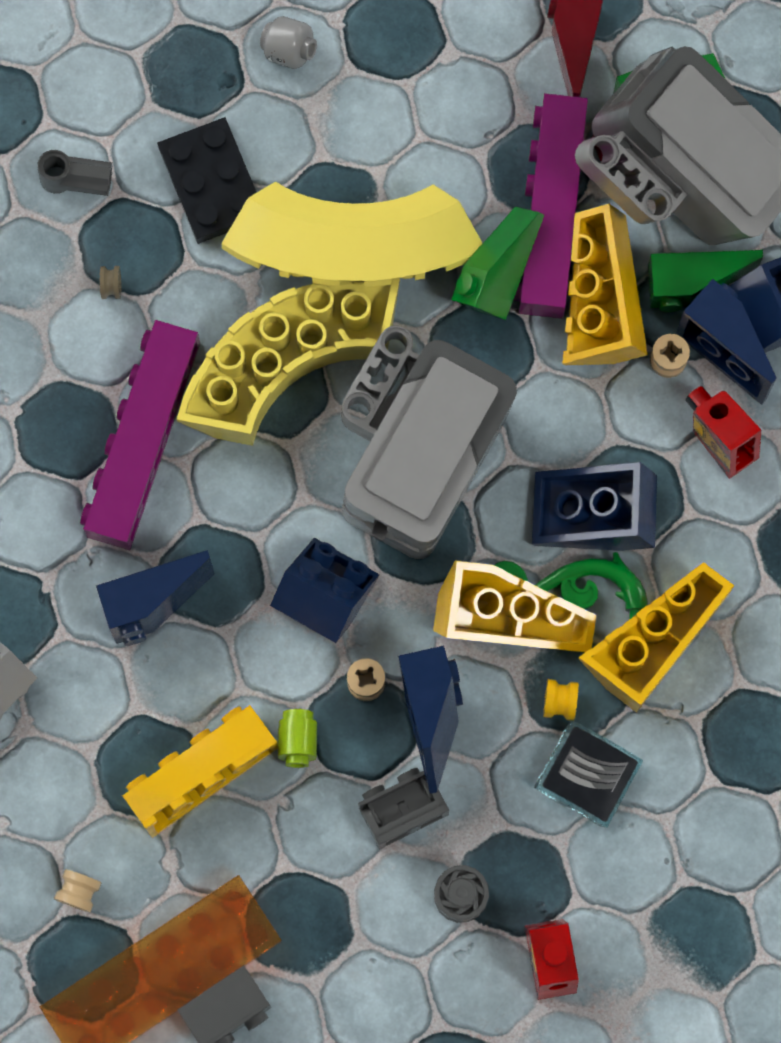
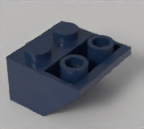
(762, 301)
(324, 589)

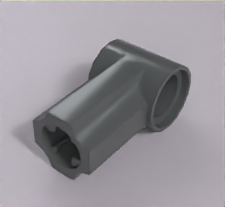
(78, 174)

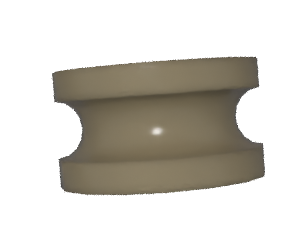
(110, 282)

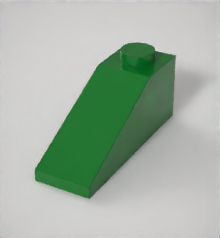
(496, 267)
(680, 277)

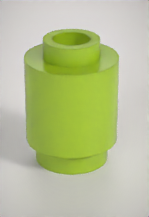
(297, 738)

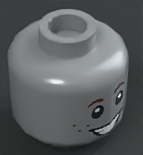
(288, 42)

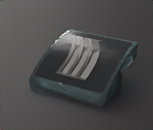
(588, 774)

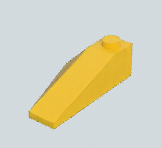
(501, 608)

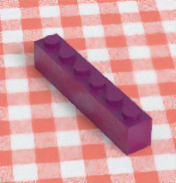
(555, 195)
(141, 435)

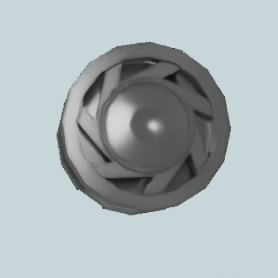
(461, 894)

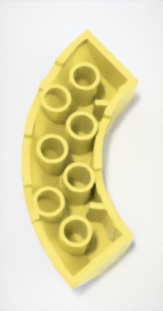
(352, 240)
(277, 347)

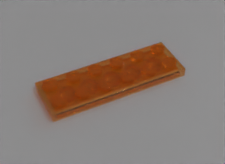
(164, 969)

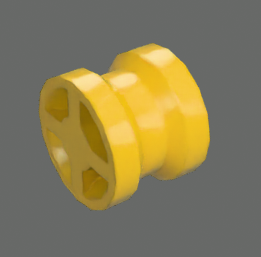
(561, 699)

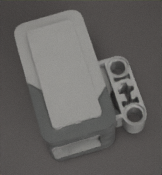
(689, 148)
(421, 439)

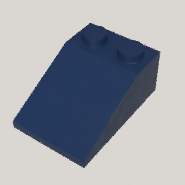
(724, 335)
(596, 507)
(146, 599)
(432, 704)

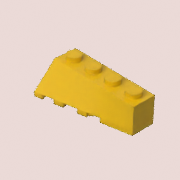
(604, 302)
(648, 645)
(199, 771)

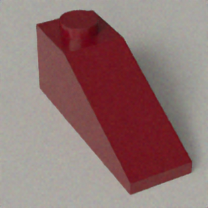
(573, 37)

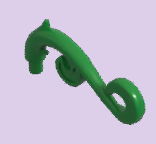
(631, 588)

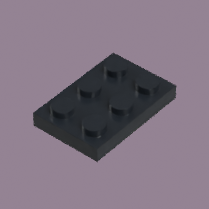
(208, 177)

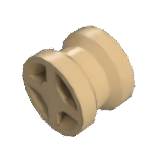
(669, 364)
(363, 686)
(77, 890)

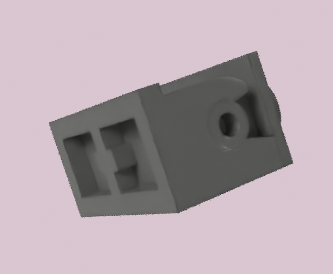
(401, 808)
(226, 1008)

